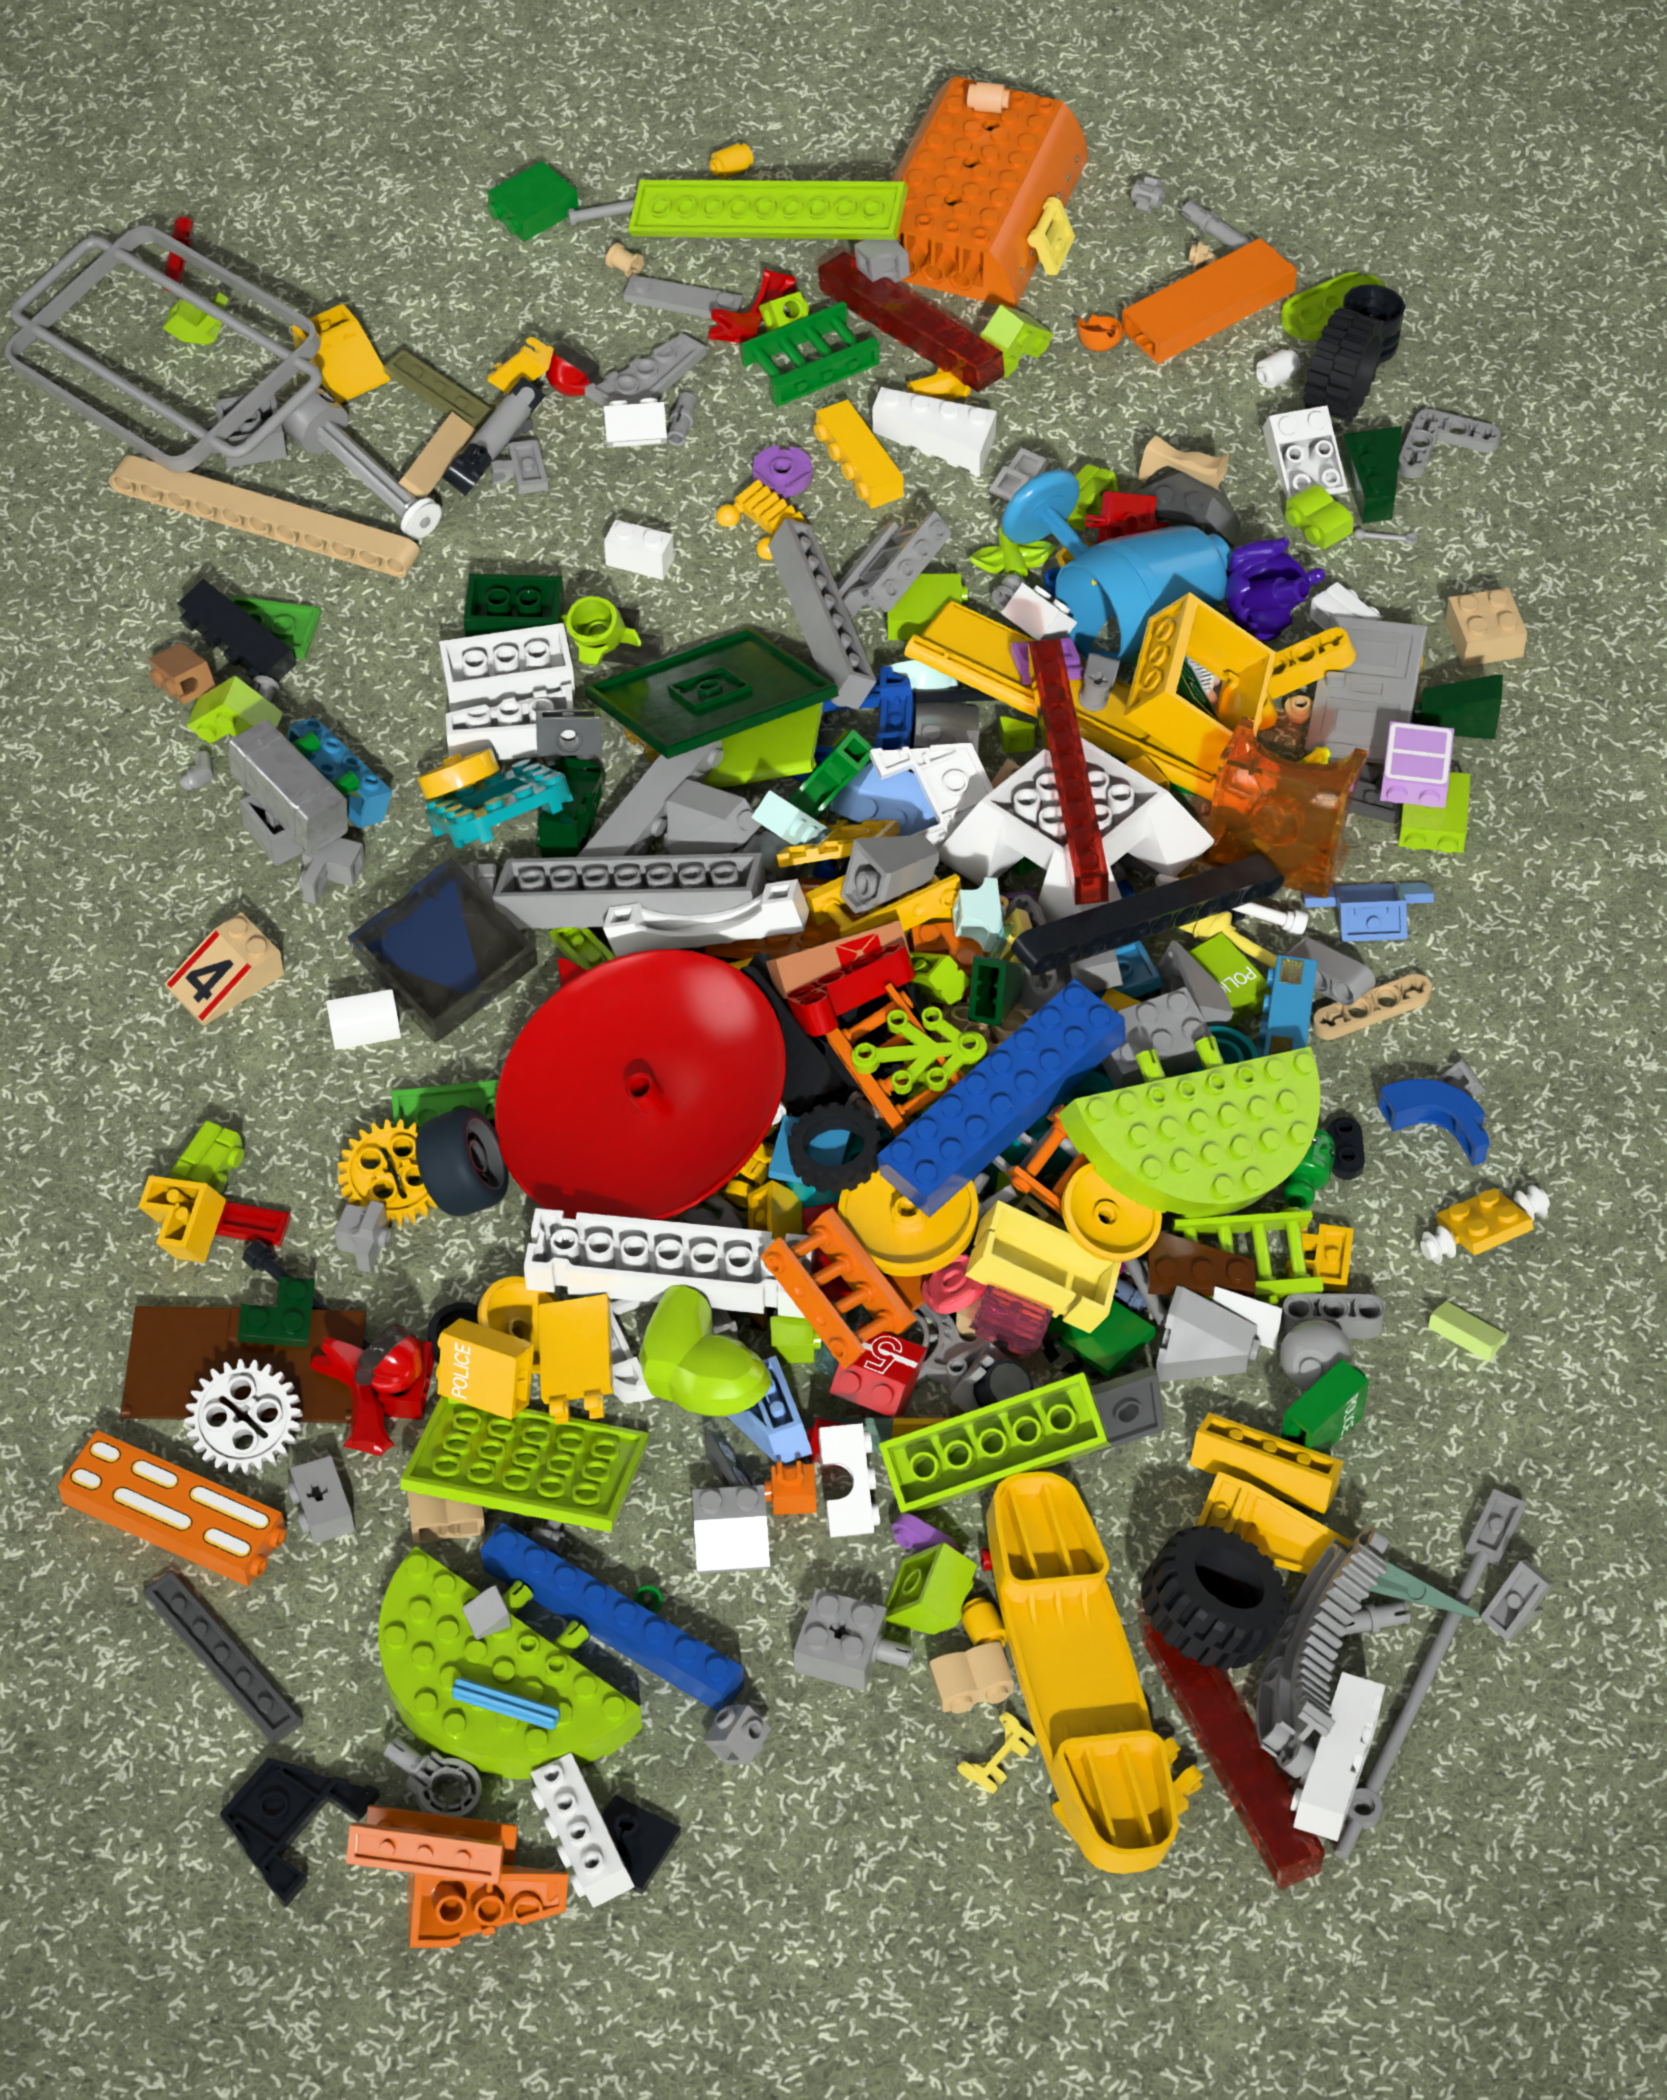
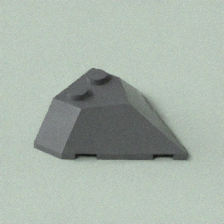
(1193, 502)

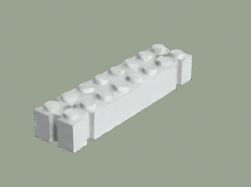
(646, 1257)

